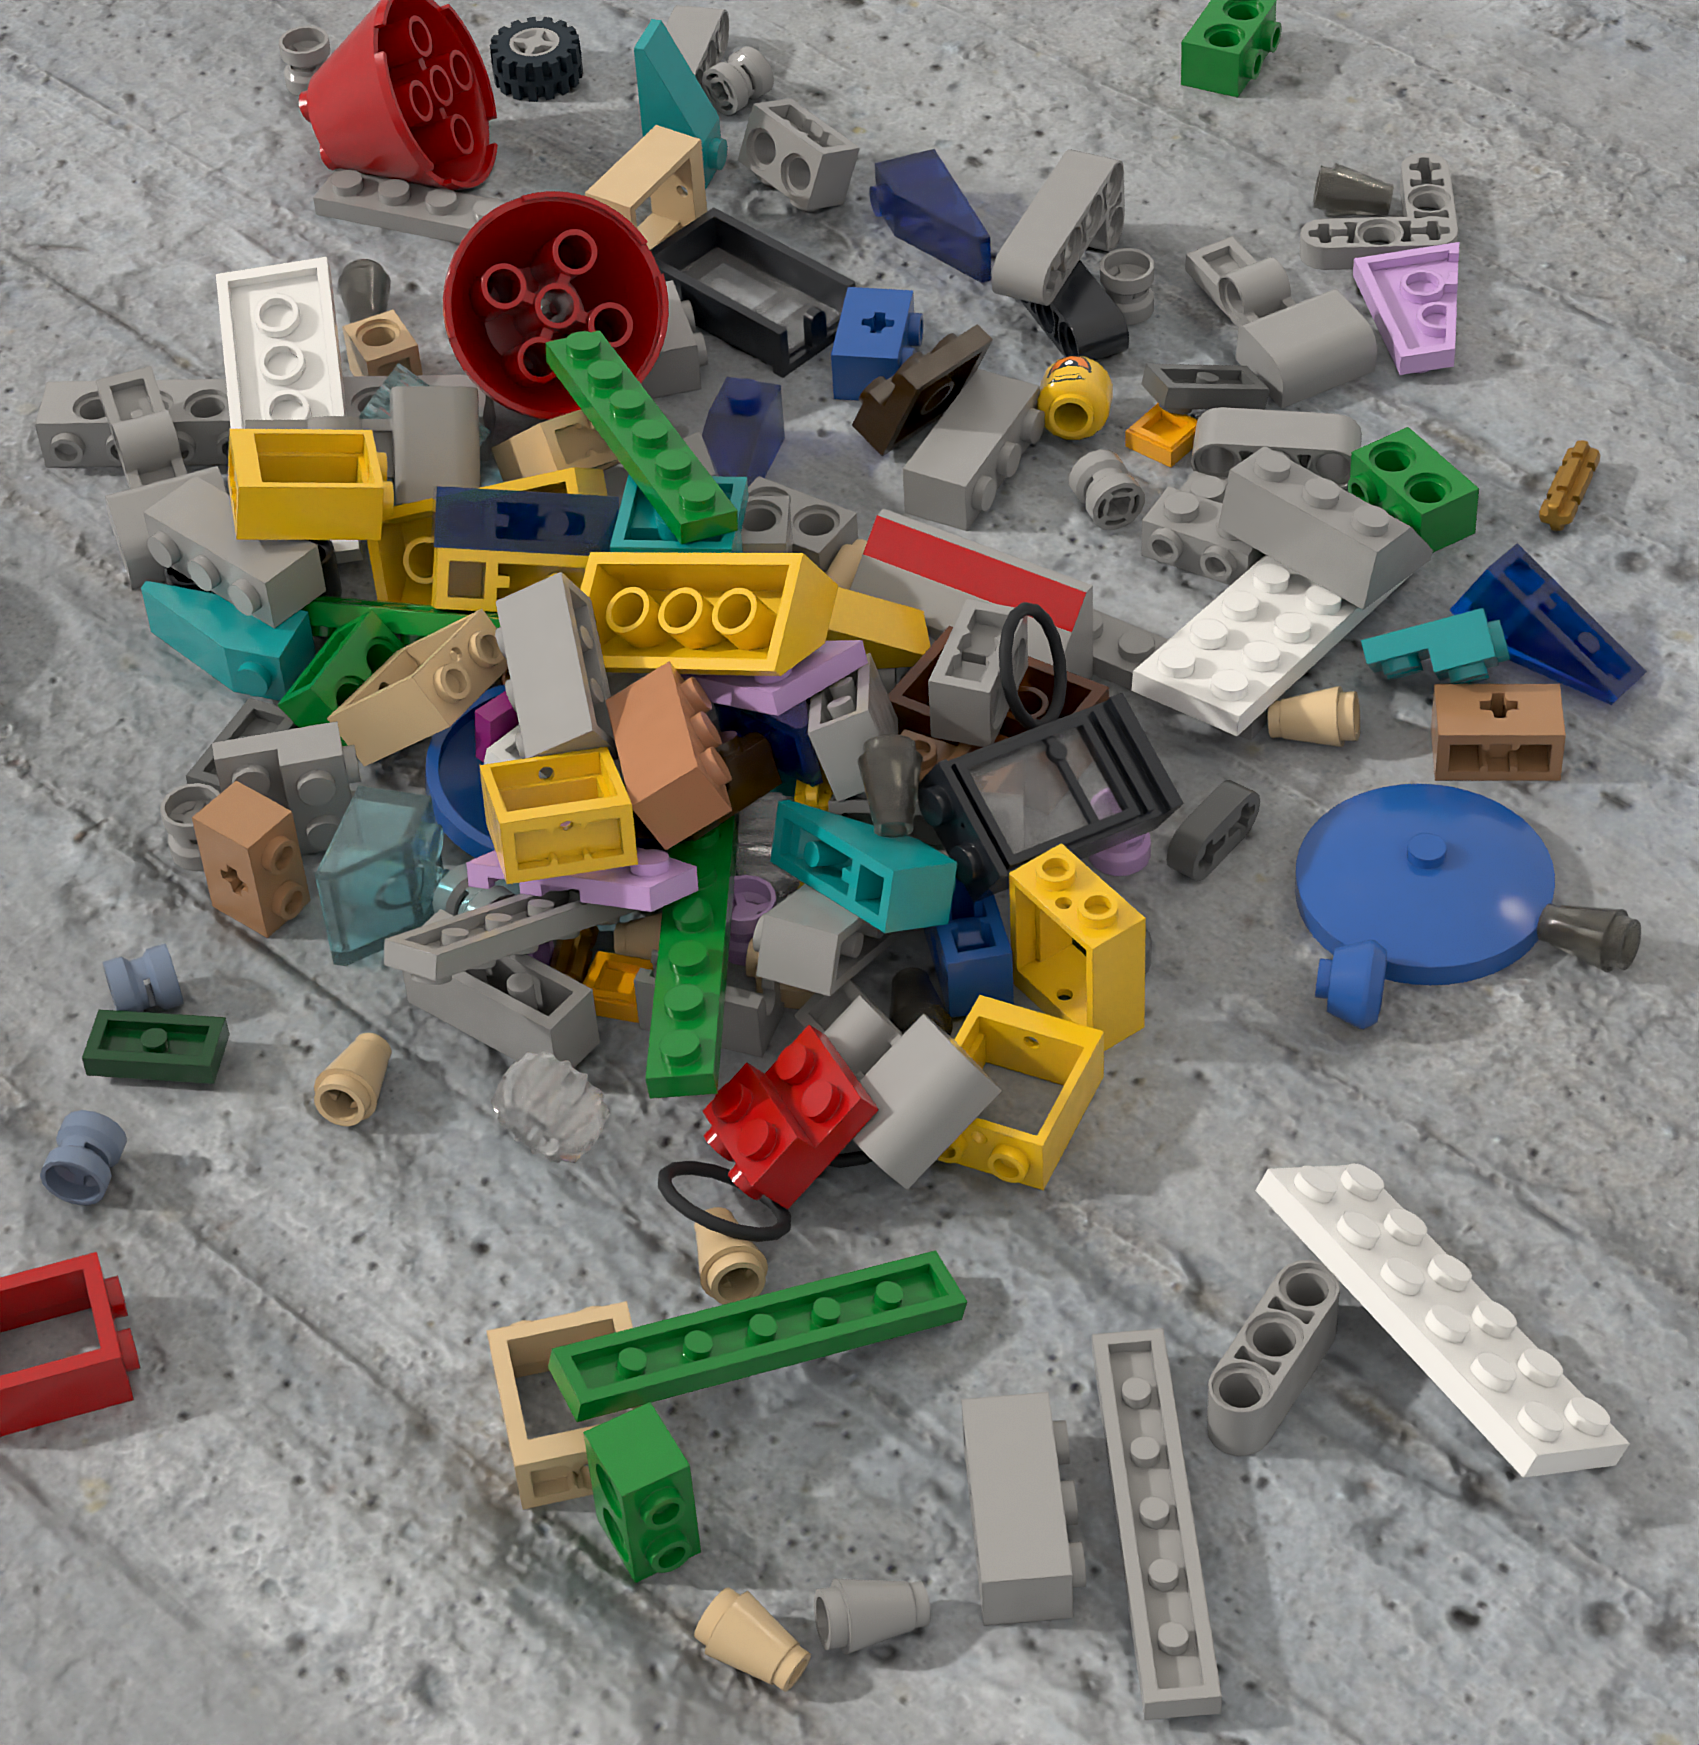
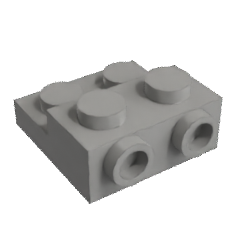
(1186, 535)
(298, 770)

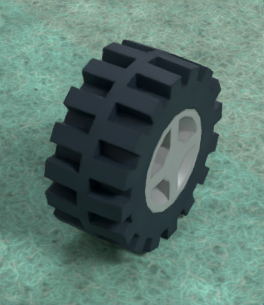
(536, 59)

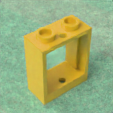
(307, 484)
(528, 810)
(1064, 900)
(1063, 1055)

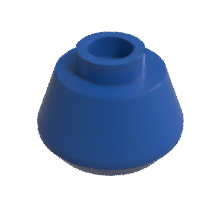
(1354, 982)

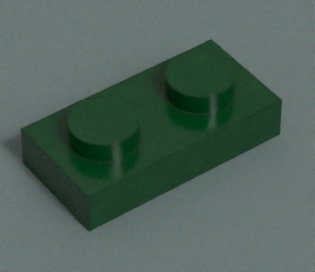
(156, 1046)

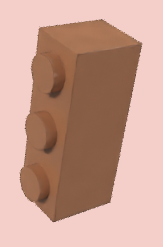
(669, 754)

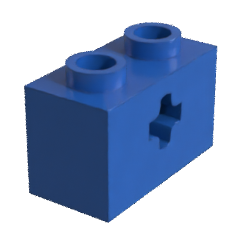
(873, 338)
(971, 953)

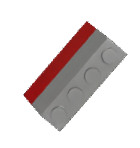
(941, 570)

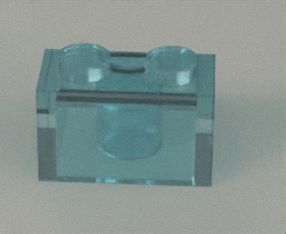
(379, 871)

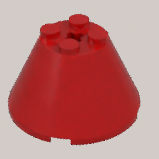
(405, 99)
(575, 262)

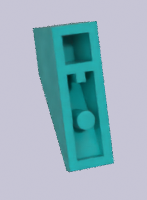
(674, 97)
(229, 644)
(877, 878)

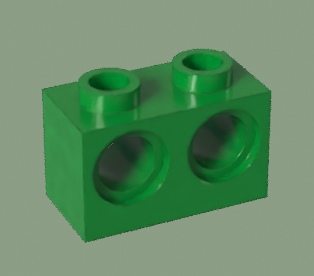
(1229, 45)
(1415, 487)
(339, 670)
(643, 1492)

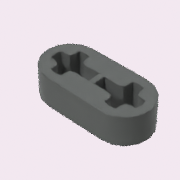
(1213, 830)

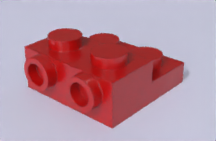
(788, 1120)

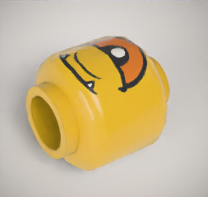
(1075, 397)

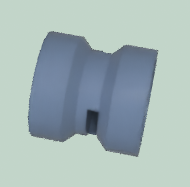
(127, 983)
(82, 1161)

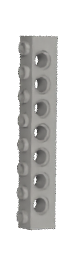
(77, 433)

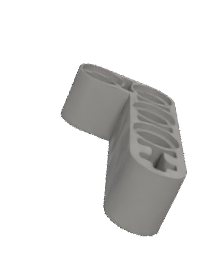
(1072, 211)

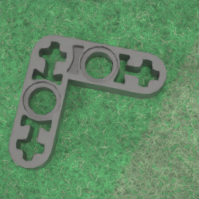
(1337, 241)

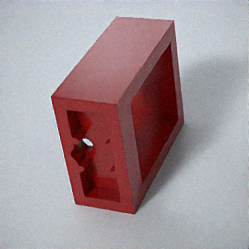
(79, 1381)

